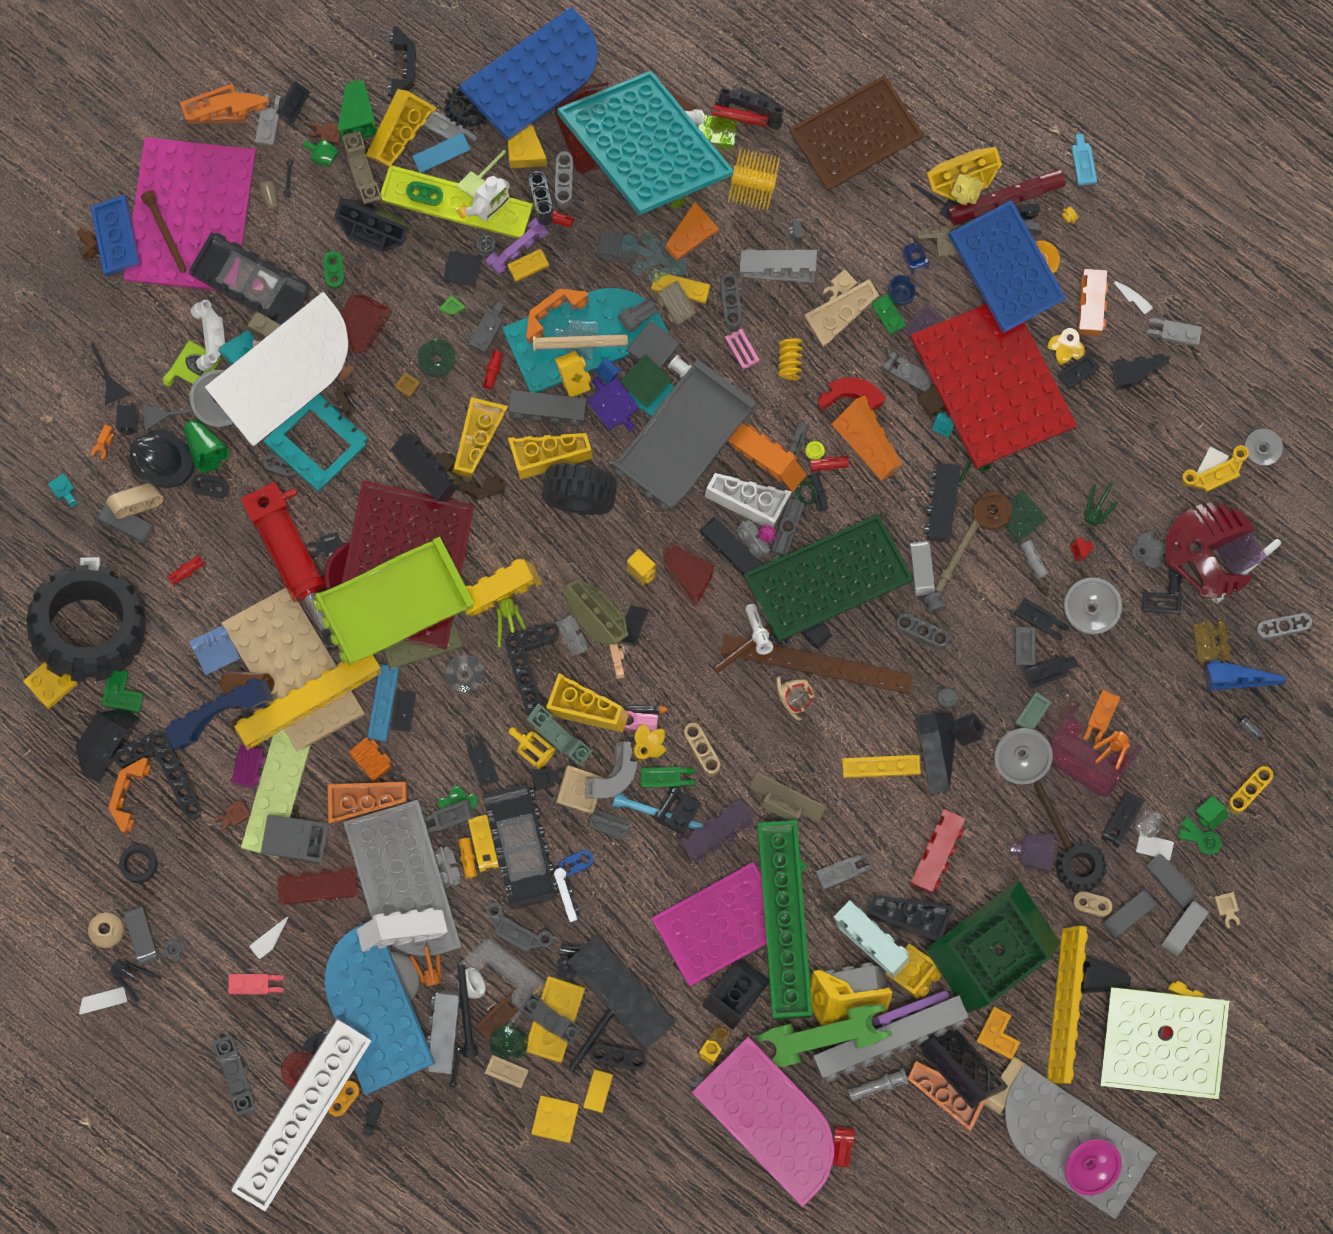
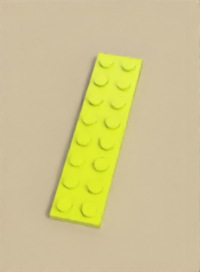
(507, 221)

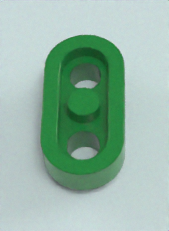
(425, 193)
(333, 271)

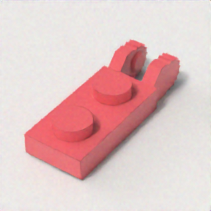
(253, 984)

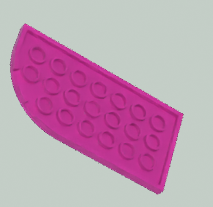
(770, 1119)

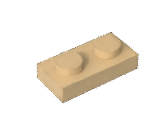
(506, 1072)

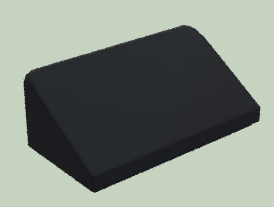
(635, 621)

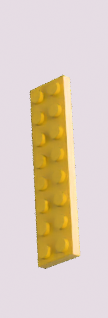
(1066, 1005)

